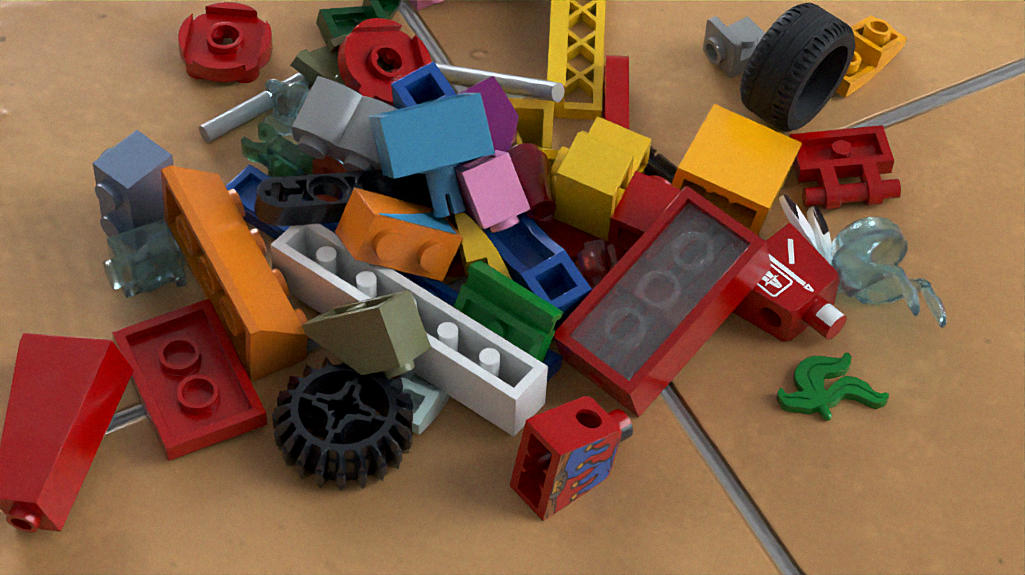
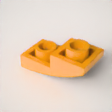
(874, 48)

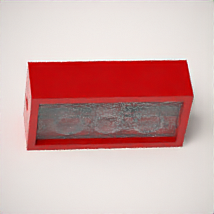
(662, 300)

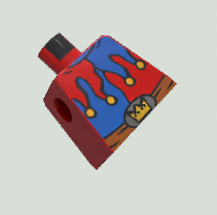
(566, 453)

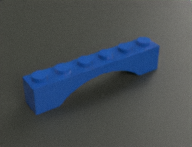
(524, 248)

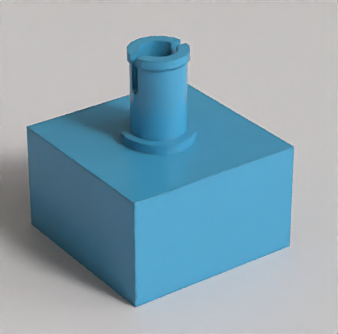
(433, 141)

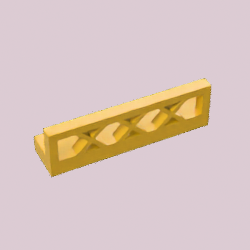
(560, 54)

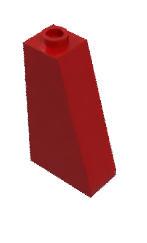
(55, 423)

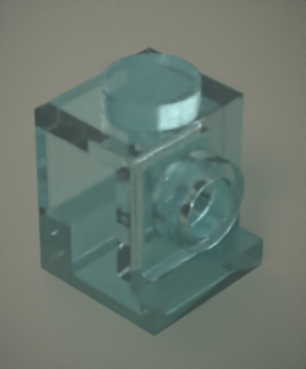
(144, 259)

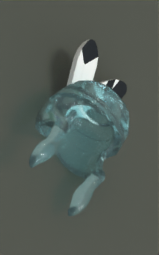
(866, 259)

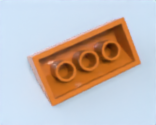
(233, 270)

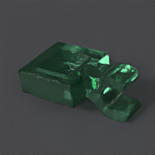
(276, 153)

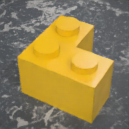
(596, 174)

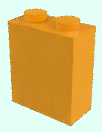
(737, 166)

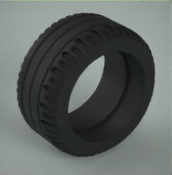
(797, 66)

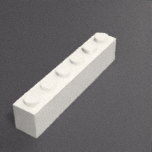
(464, 357)

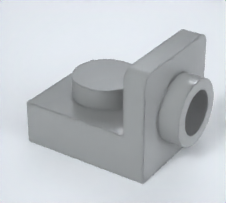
(732, 44)

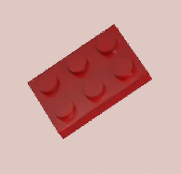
(190, 379)

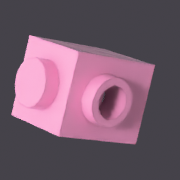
(492, 191)

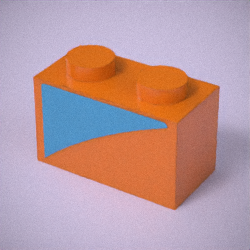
(398, 235)

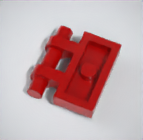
(845, 154)

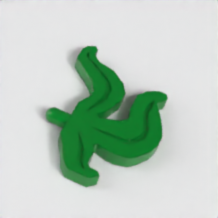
(814, 398)

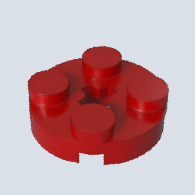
(377, 39)
(225, 63)

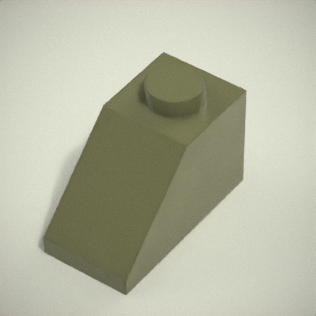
(373, 334)

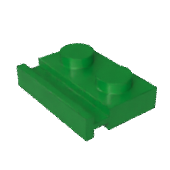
(508, 309)

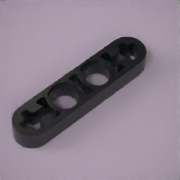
(281, 203)

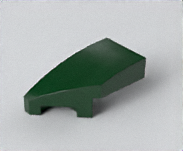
(341, 21)

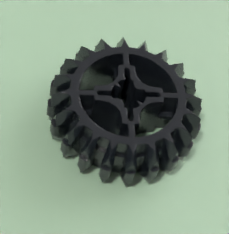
(354, 435)

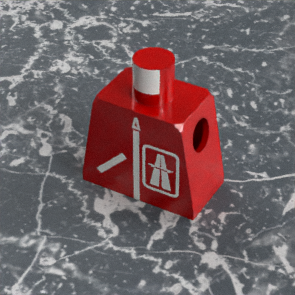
(795, 290)

